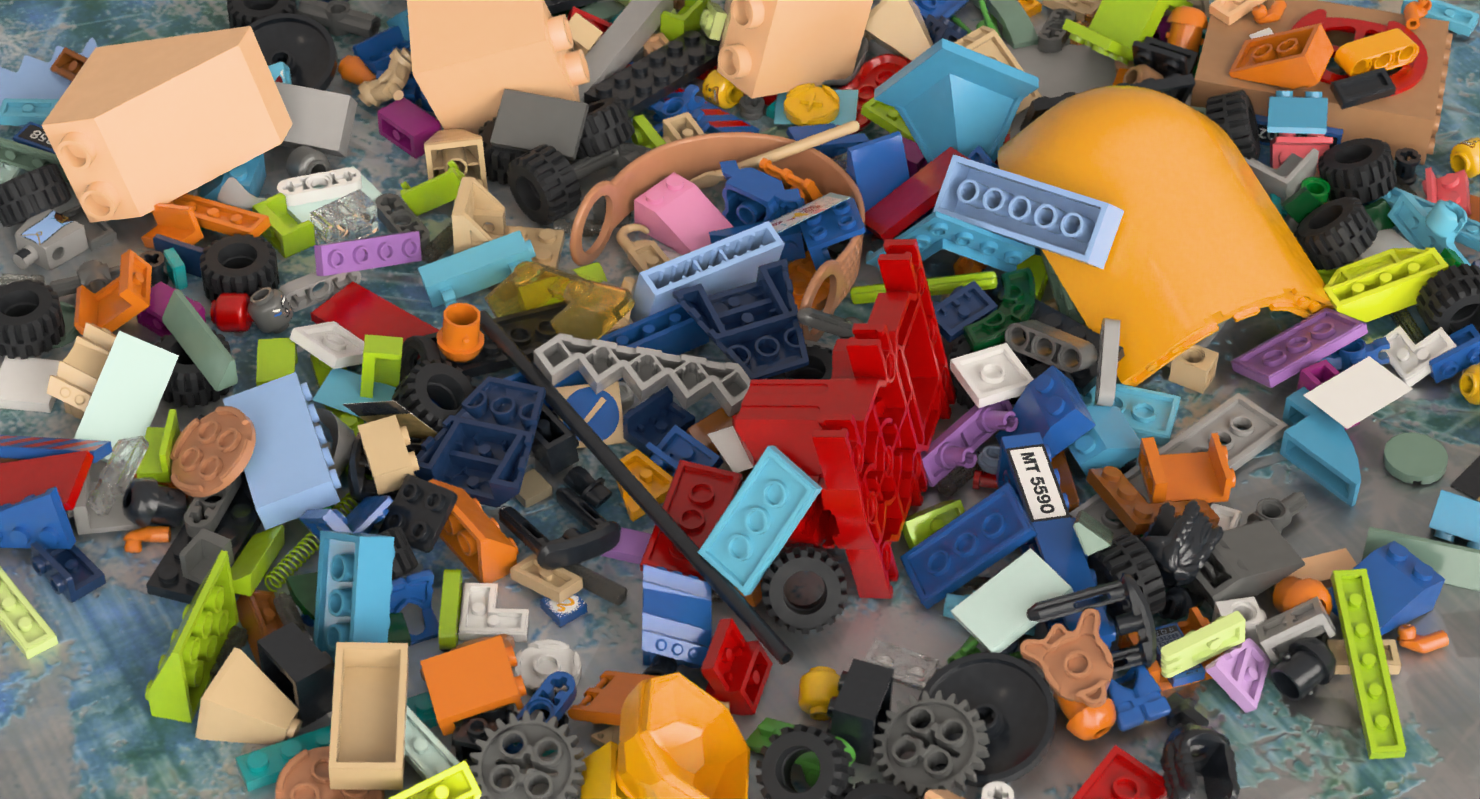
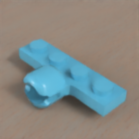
(1432, 229)

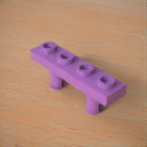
(367, 253)
(963, 437)

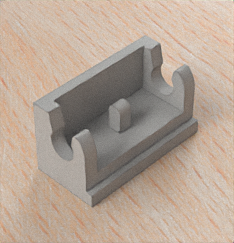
(1292, 625)

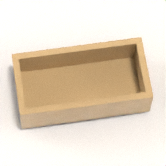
(369, 716)

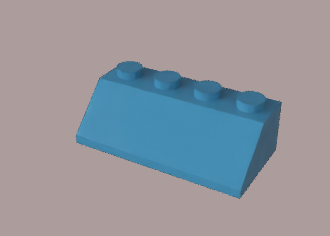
(353, 589)

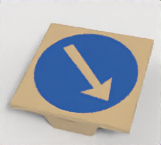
(599, 411)

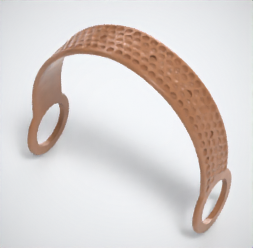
(702, 154)

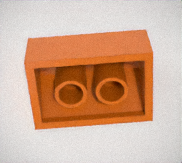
(477, 538)

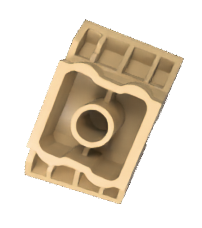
(81, 369)

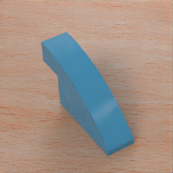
(1320, 447)

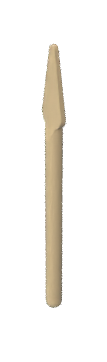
(712, 178)

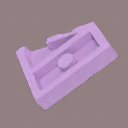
(1241, 673)

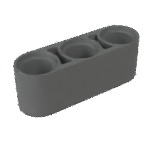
(1063, 345)

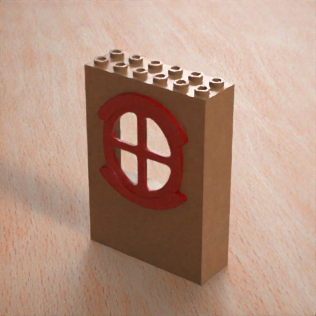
(1400, 120)

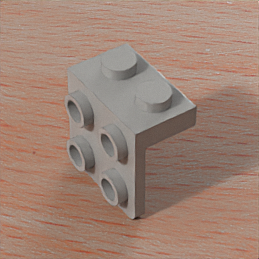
(89, 522)

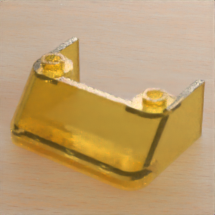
(592, 302)

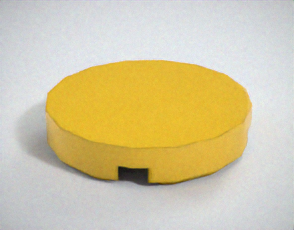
(811, 105)

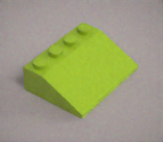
(194, 647)

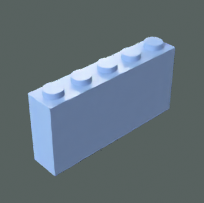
(716, 266)
(288, 461)

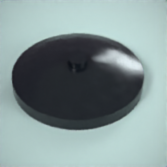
(299, 44)
(1010, 702)

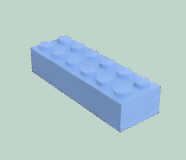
(1029, 211)

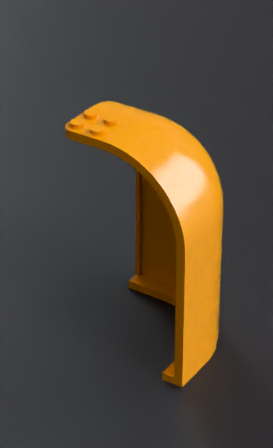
(1194, 226)

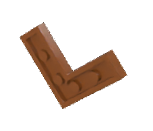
(1129, 503)

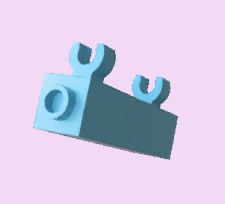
(474, 268)

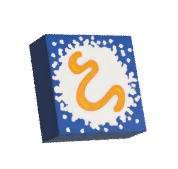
(564, 612)

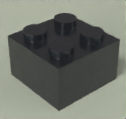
(299, 670)
(860, 707)

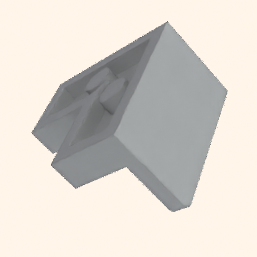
(1288, 177)

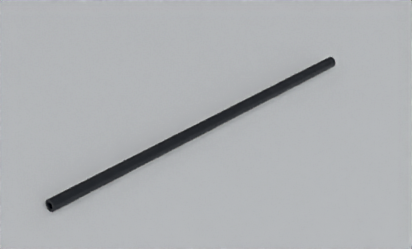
(638, 492)

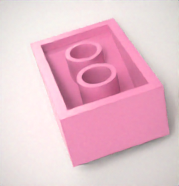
(678, 214)

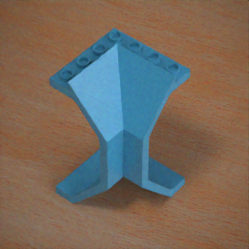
(958, 102)

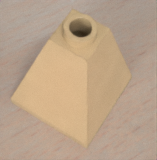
(899, 28)
(456, 145)
(245, 706)

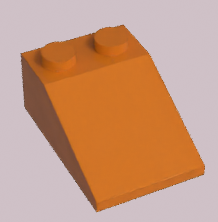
(1285, 58)

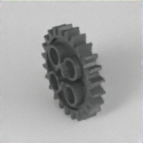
(944, 720)
(536, 739)

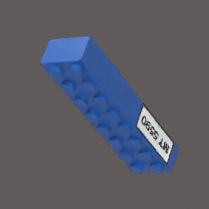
(1028, 469)

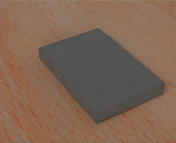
(536, 119)

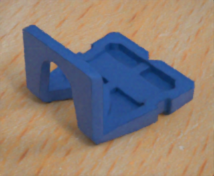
(416, 590)
(1138, 703)

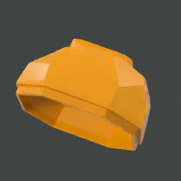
(679, 744)

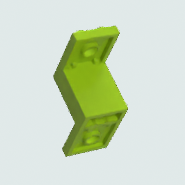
(1120, 24)

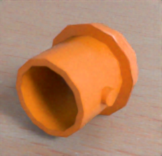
(1186, 27)
(461, 334)
(1295, 591)
(1087, 722)

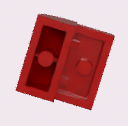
(735, 669)

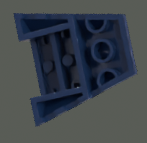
(752, 322)
(486, 441)

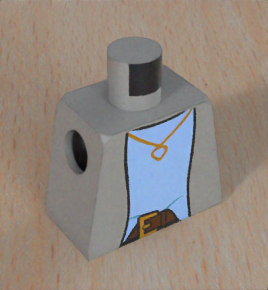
(49, 240)

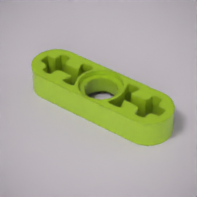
(450, 609)

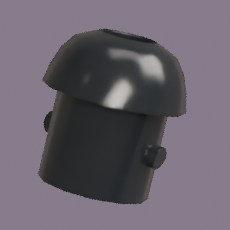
(153, 503)
(1303, 668)

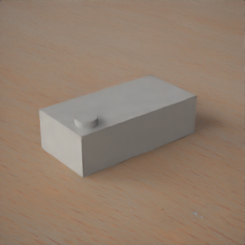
(318, 118)

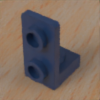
(943, 28)

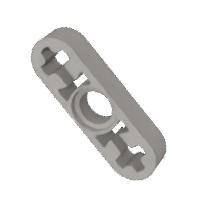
(299, 299)
(1107, 362)

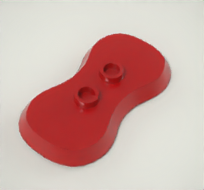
(871, 76)

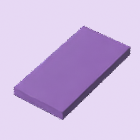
(1299, 347)

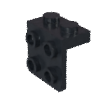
(1164, 57)
(420, 512)

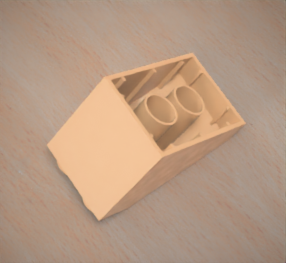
(790, 43)
(478, 48)
(164, 119)

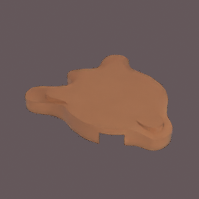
(1074, 662)

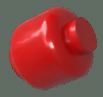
(231, 312)

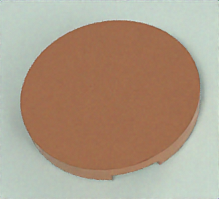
(212, 452)
(308, 778)

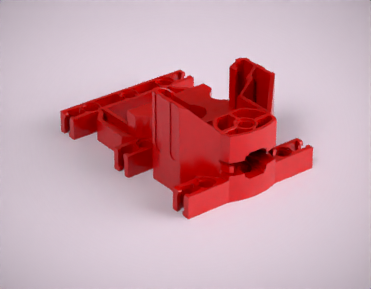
(864, 425)

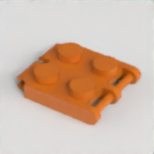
(807, 187)
(607, 702)

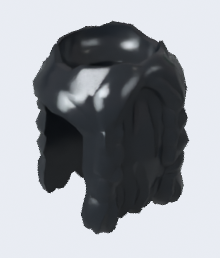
(1181, 542)
(1212, 762)

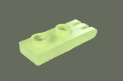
(713, 20)
(1202, 644)

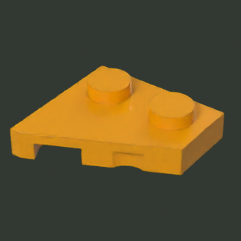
(650, 476)

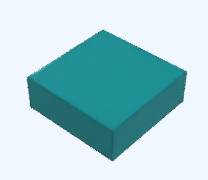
(175, 268)

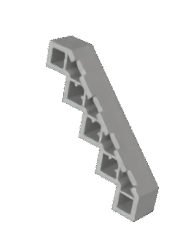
(643, 370)

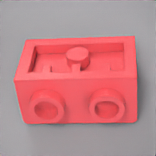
(1288, 143)
(1449, 187)

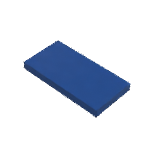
(968, 545)

